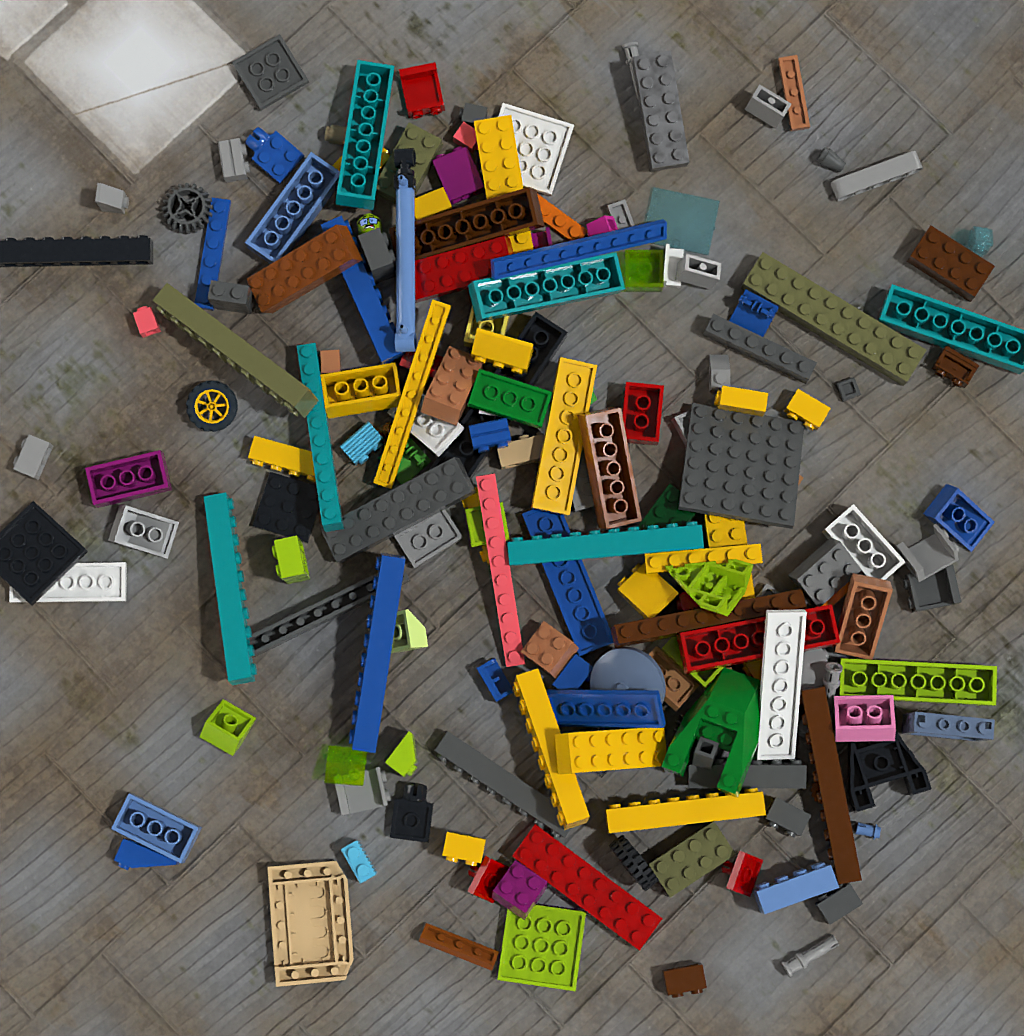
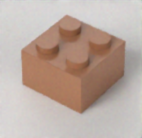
(549, 649)

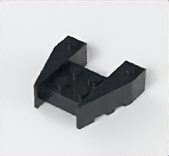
(880, 765)

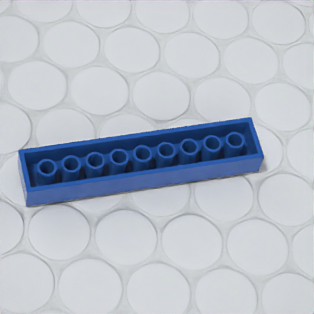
(378, 652)

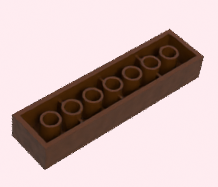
(476, 223)

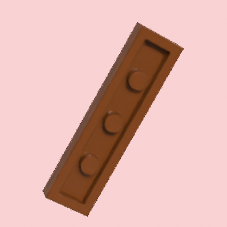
(458, 946)

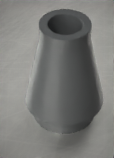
(830, 159)

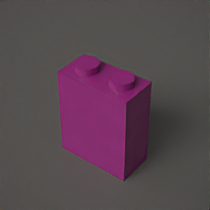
(458, 175)

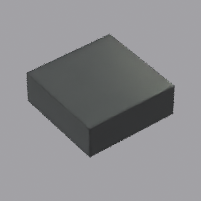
(848, 389)

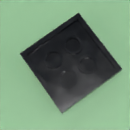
(288, 507)

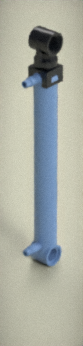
(405, 249)

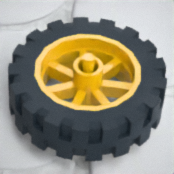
(222, 390)

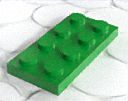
(510, 398)

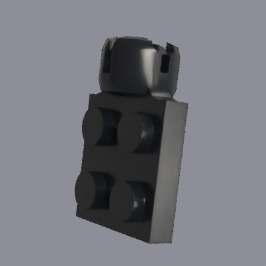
(412, 815)

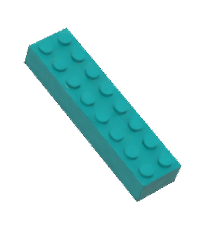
(365, 135)
(546, 287)
(953, 327)

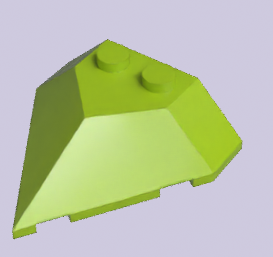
(714, 585)

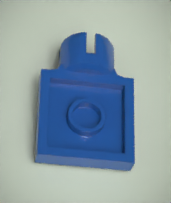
(273, 153)

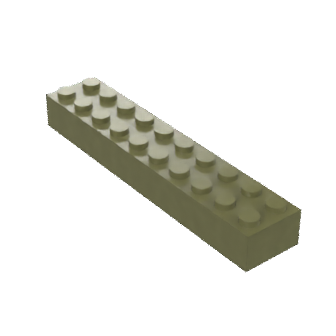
(834, 319)
(235, 351)

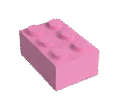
(864, 718)

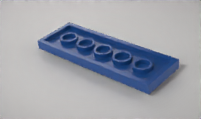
(607, 708)

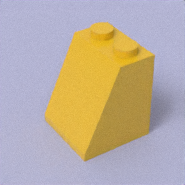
(646, 592)

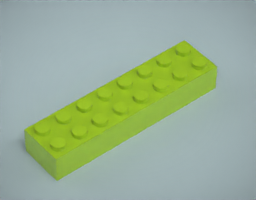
(919, 681)

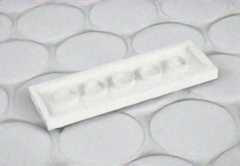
(86, 584)

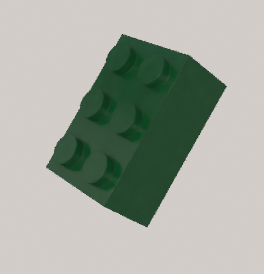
(666, 511)

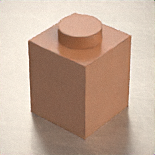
(330, 361)

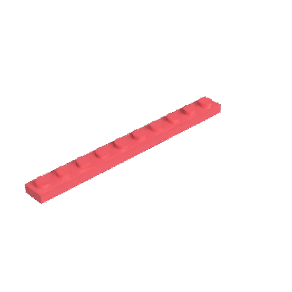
(500, 569)

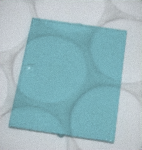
(688, 219)

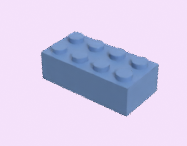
(156, 828)
(796, 888)

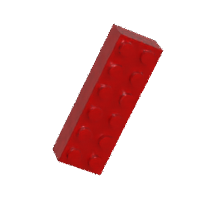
(457, 268)

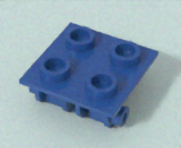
(754, 313)

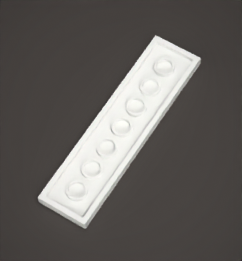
(781, 683)

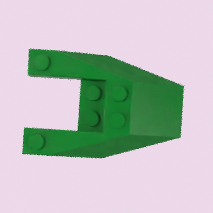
(726, 715)

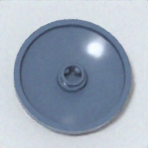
(627, 670)

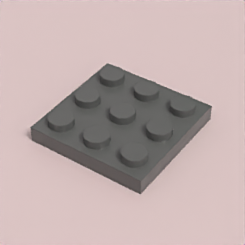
(270, 72)

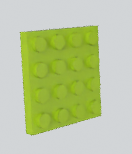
(543, 947)

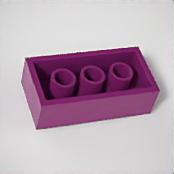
(128, 479)

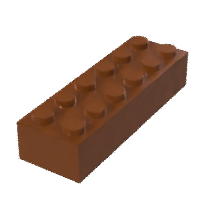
(304, 269)
(609, 467)

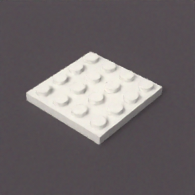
(539, 145)

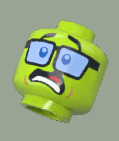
(367, 223)

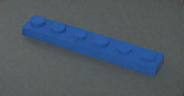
(212, 251)

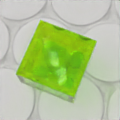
(643, 271)

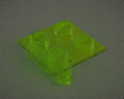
(345, 766)

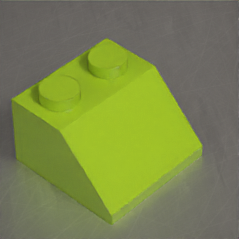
(227, 727)
(404, 756)

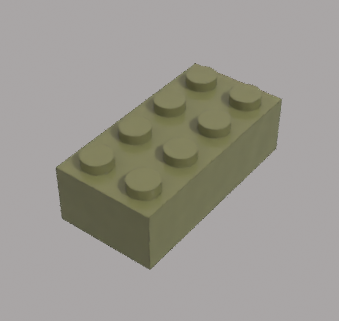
(426, 149)
(691, 859)

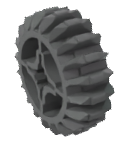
(193, 203)

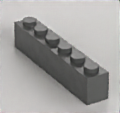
(759, 348)
(759, 775)

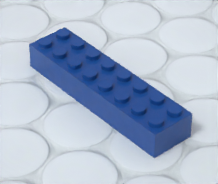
(368, 303)

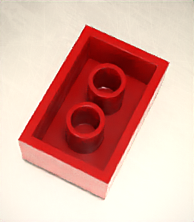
(642, 412)

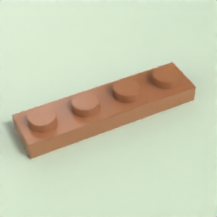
(794, 92)

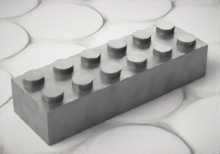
(660, 111)

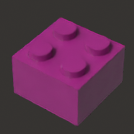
(519, 889)

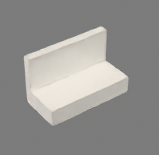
(671, 258)

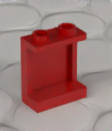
(422, 90)

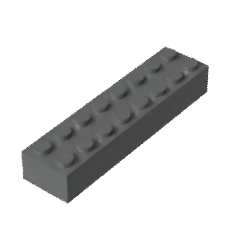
(400, 509)

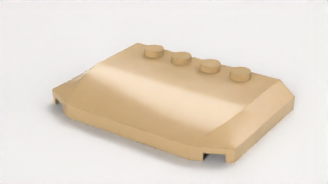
(310, 923)

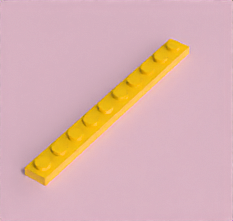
(412, 394)

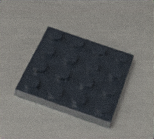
(36, 553)

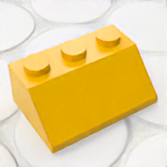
(501, 351)

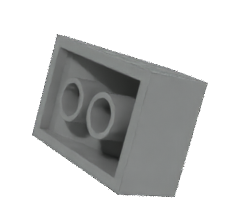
(143, 531)

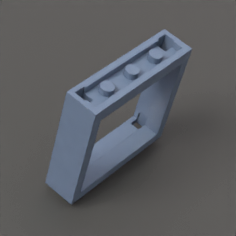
(948, 726)

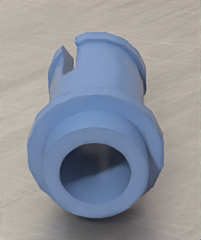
(868, 830)

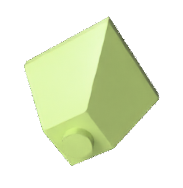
(408, 633)

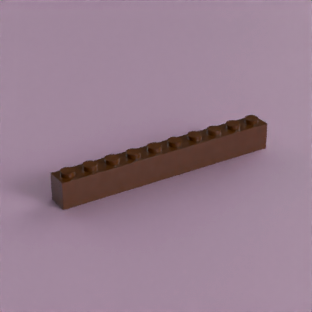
(673, 624)
(830, 783)

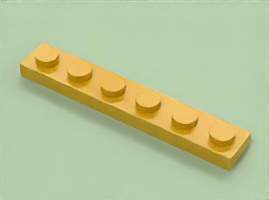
(657, 561)

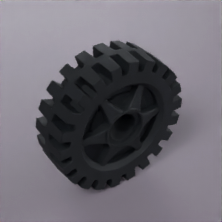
(633, 862)

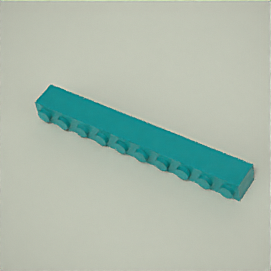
(320, 441)
(606, 544)
(229, 589)

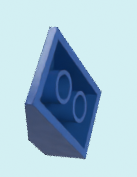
(959, 517)

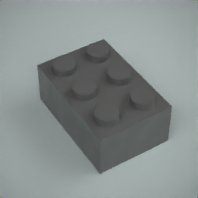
(378, 255)
(824, 572)

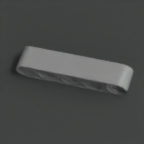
(876, 175)

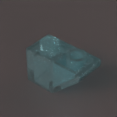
(980, 240)

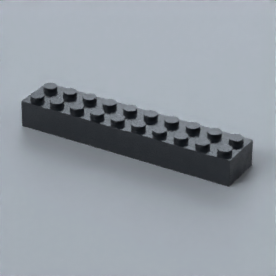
(546, 342)

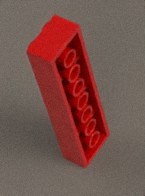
(744, 640)
(587, 887)

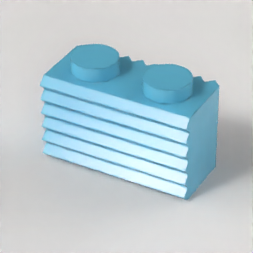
(362, 444)
(359, 861)

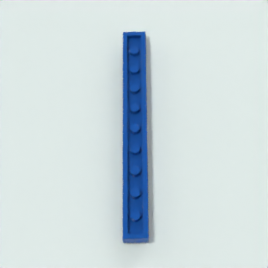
(578, 249)

